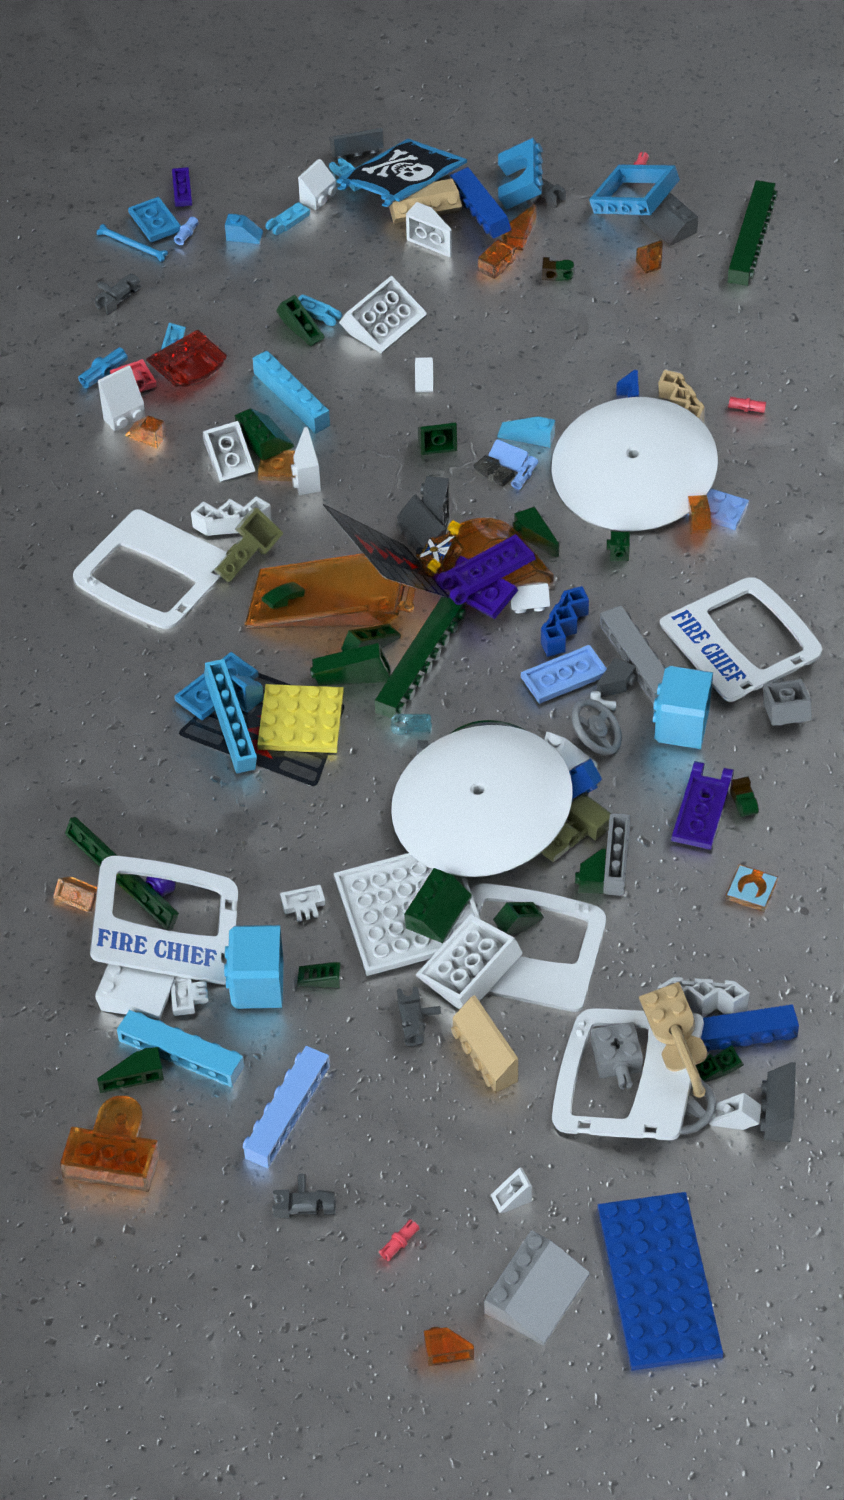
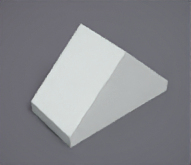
(513, 1192)

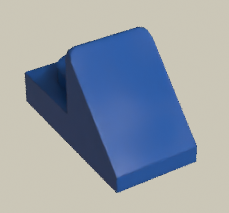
(628, 385)

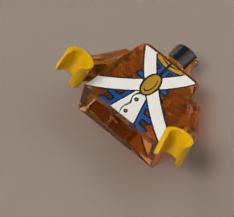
(441, 552)

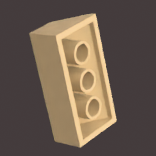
(439, 195)
(485, 1045)

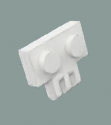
(303, 901)
(187, 994)

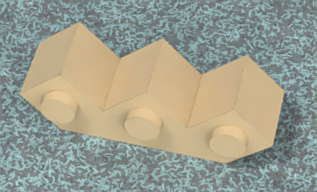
(674, 388)

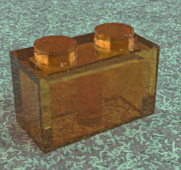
(496, 258)

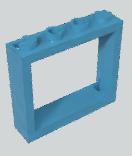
(663, 175)

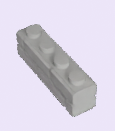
(616, 854)

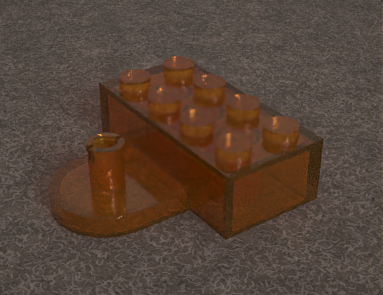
(112, 1150)

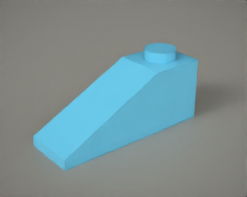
(531, 430)

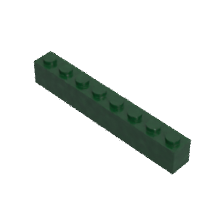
(752, 232)
(419, 658)

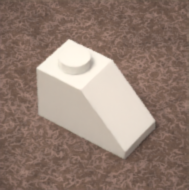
(737, 1113)

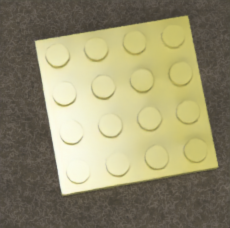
(300, 718)

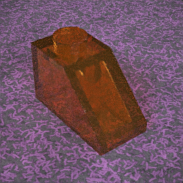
(650, 256)
(148, 431)
(699, 514)
(446, 1347)

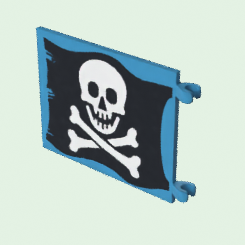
(401, 170)

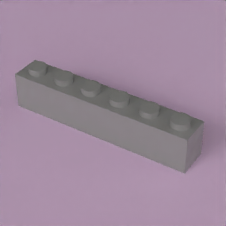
(633, 649)

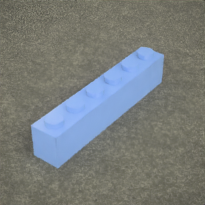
(286, 1106)

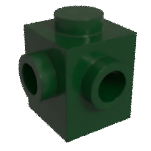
(619, 546)

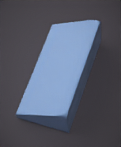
(508, 455)

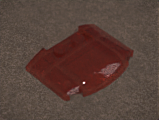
(188, 360)

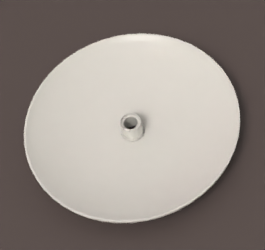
(634, 463)
(482, 800)

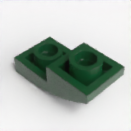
(280, 595)
(719, 1065)

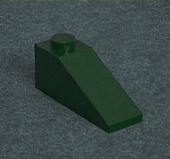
(299, 320)
(535, 531)
(361, 637)
(135, 1070)

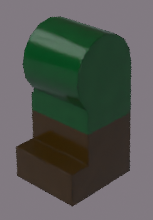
(557, 270)
(743, 796)

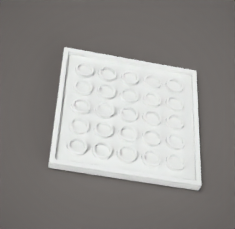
(375, 906)

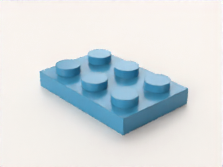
(154, 219)

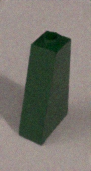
(352, 666)

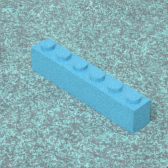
(291, 392)
(230, 716)
(181, 1048)

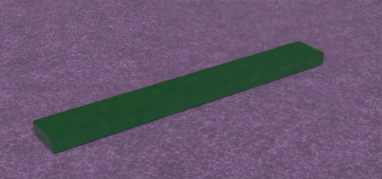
(131, 883)

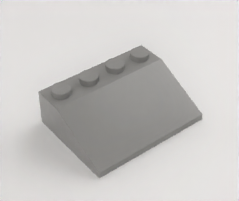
(535, 1288)

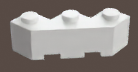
(225, 519)
(705, 996)

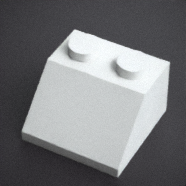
(316, 185)
(529, 596)

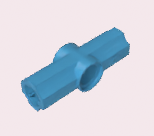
(102, 366)

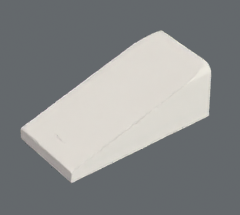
(424, 374)

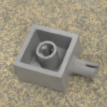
(787, 702)
(617, 1052)

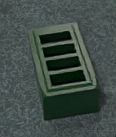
(324, 968)

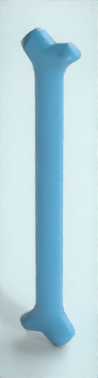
(105, 231)

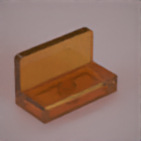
(75, 893)

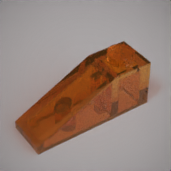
(521, 228)

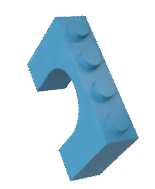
(530, 182)

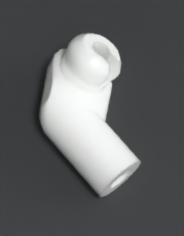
(596, 695)

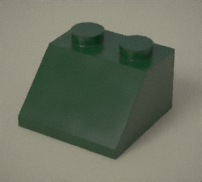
(437, 438)

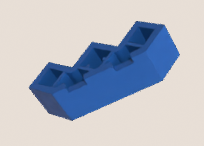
(563, 620)
(584, 778)

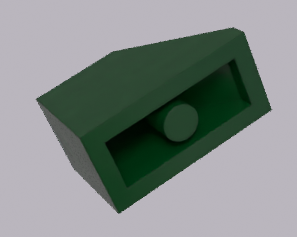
(592, 873)
(517, 917)

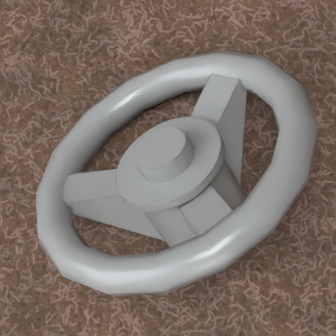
(594, 729)
(696, 1109)

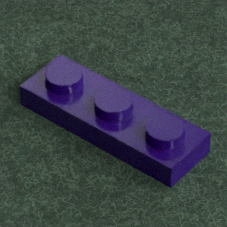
(181, 186)

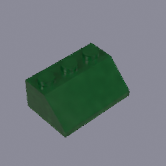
(262, 434)
(437, 906)

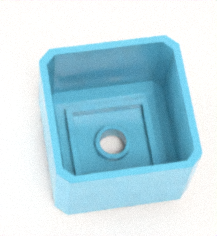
(682, 706)
(255, 966)

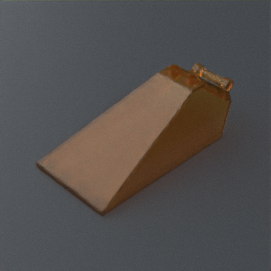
(337, 594)

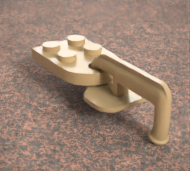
(673, 1025)

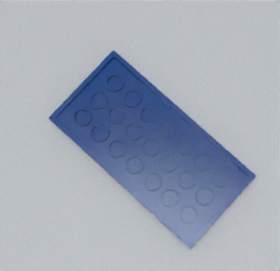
(659, 1281)

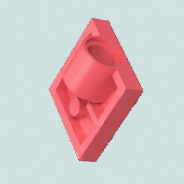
(142, 375)

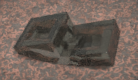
(491, 469)

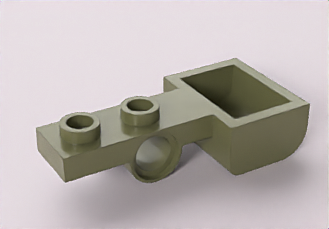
(257, 535)
(585, 819)

